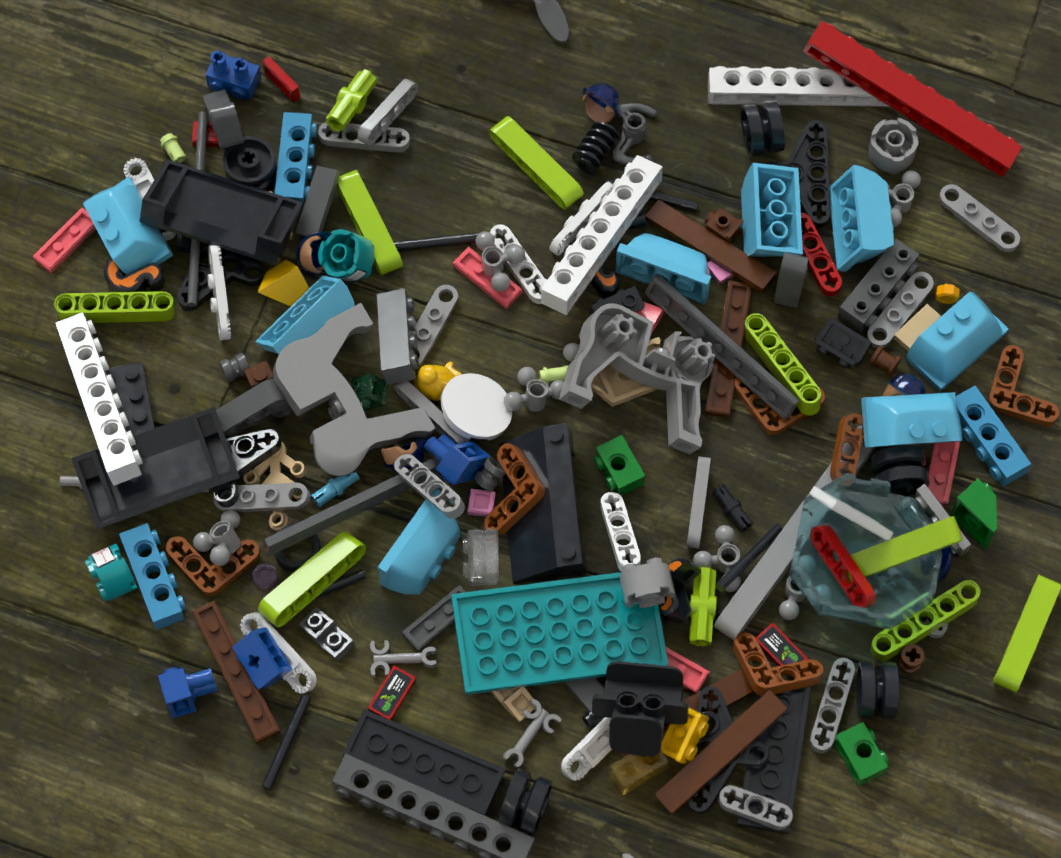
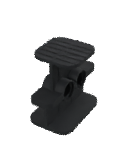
(639, 703)

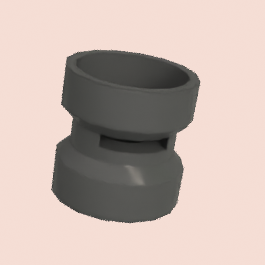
(234, 368)
(489, 474)

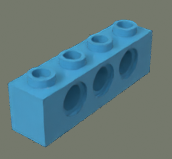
(293, 127)
(1016, 463)
(162, 612)

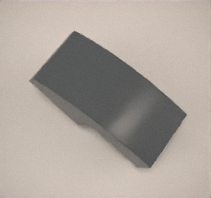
(326, 634)

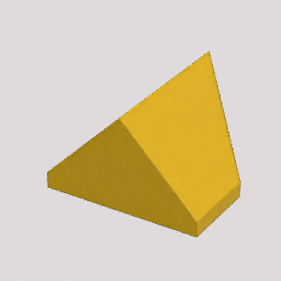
(284, 283)

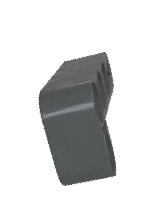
(223, 119)
(791, 280)
(253, 407)

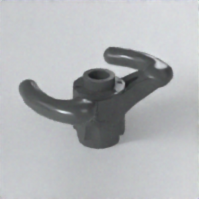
(632, 131)

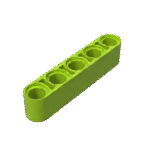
(536, 162)
(368, 222)
(126, 311)
(781, 354)
(907, 547)
(312, 578)
(934, 612)
(1027, 633)

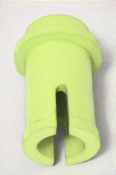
(172, 147)
(552, 374)

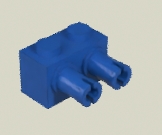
(233, 75)
(456, 461)
(182, 689)

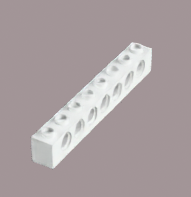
(790, 93)
(600, 235)
(98, 398)

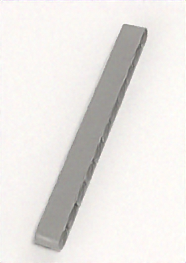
(773, 563)

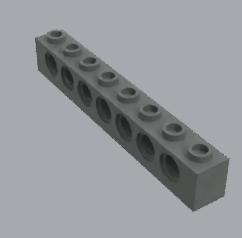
(353, 769)

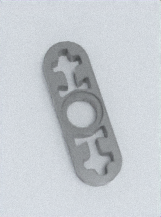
(735, 807)

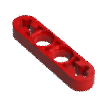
(817, 253)
(826, 543)

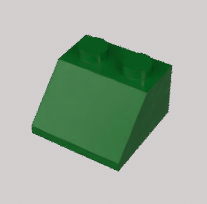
(977, 512)

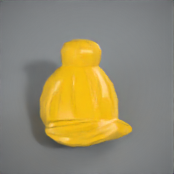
(433, 379)

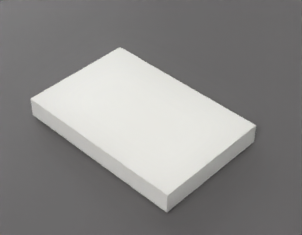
(851, 513)

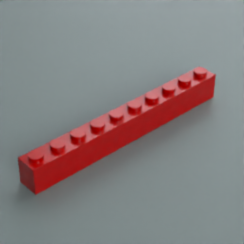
(912, 98)

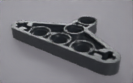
(806, 164)
(237, 275)
(247, 460)
(723, 721)

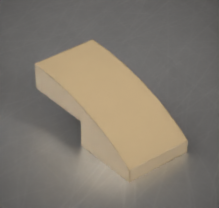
(515, 701)

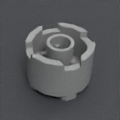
(893, 145)
(646, 583)

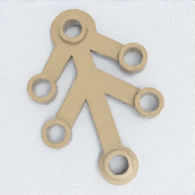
(275, 478)

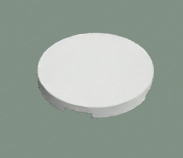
(475, 406)

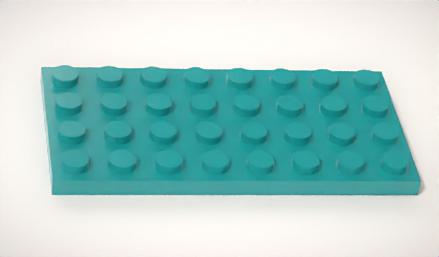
(551, 633)

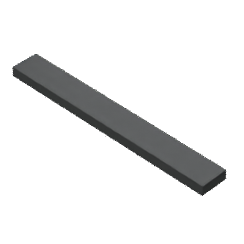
(723, 347)
(342, 511)

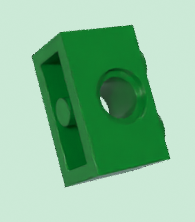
(618, 452)
(861, 769)

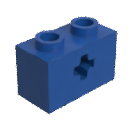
(262, 658)

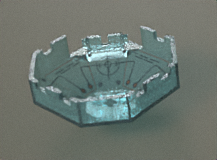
(898, 590)

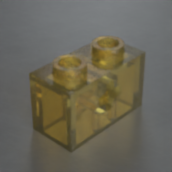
(637, 770)

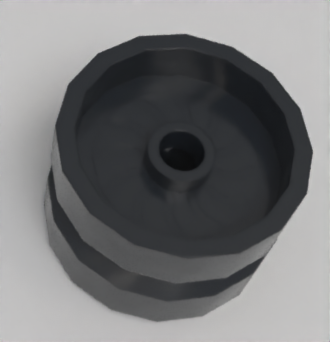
(762, 128)
(251, 163)
(901, 468)
(877, 690)
(528, 802)

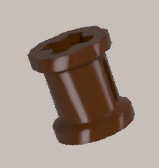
(885, 360)
(918, 657)

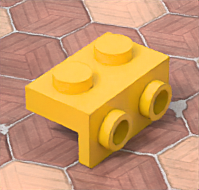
(682, 740)

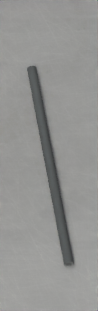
(195, 244)

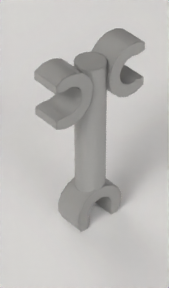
(382, 658)
(540, 718)

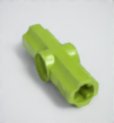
(351, 100)
(703, 607)

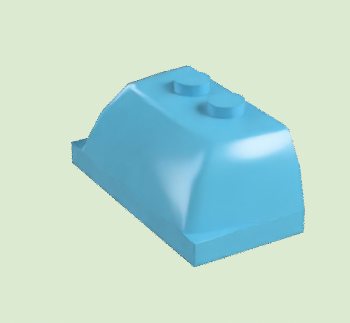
(771, 211)
(860, 217)
(117, 218)
(677, 264)
(308, 314)
(955, 341)
(910, 420)
(419, 550)

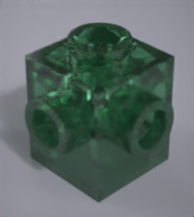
(370, 391)

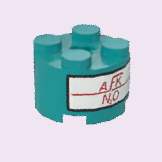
(346, 255)
(112, 573)

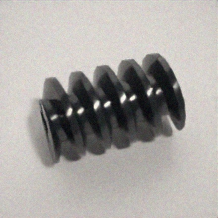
(594, 146)

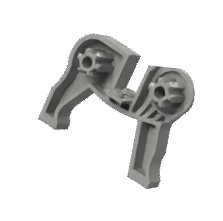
(621, 339)
(309, 379)

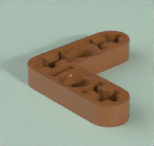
(1008, 393)
(763, 421)
(854, 438)
(523, 487)
(214, 572)
(773, 675)

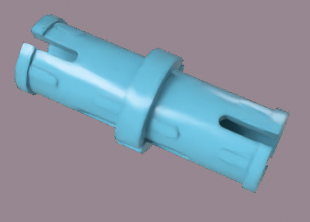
(334, 488)

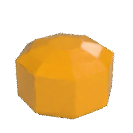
(947, 294)

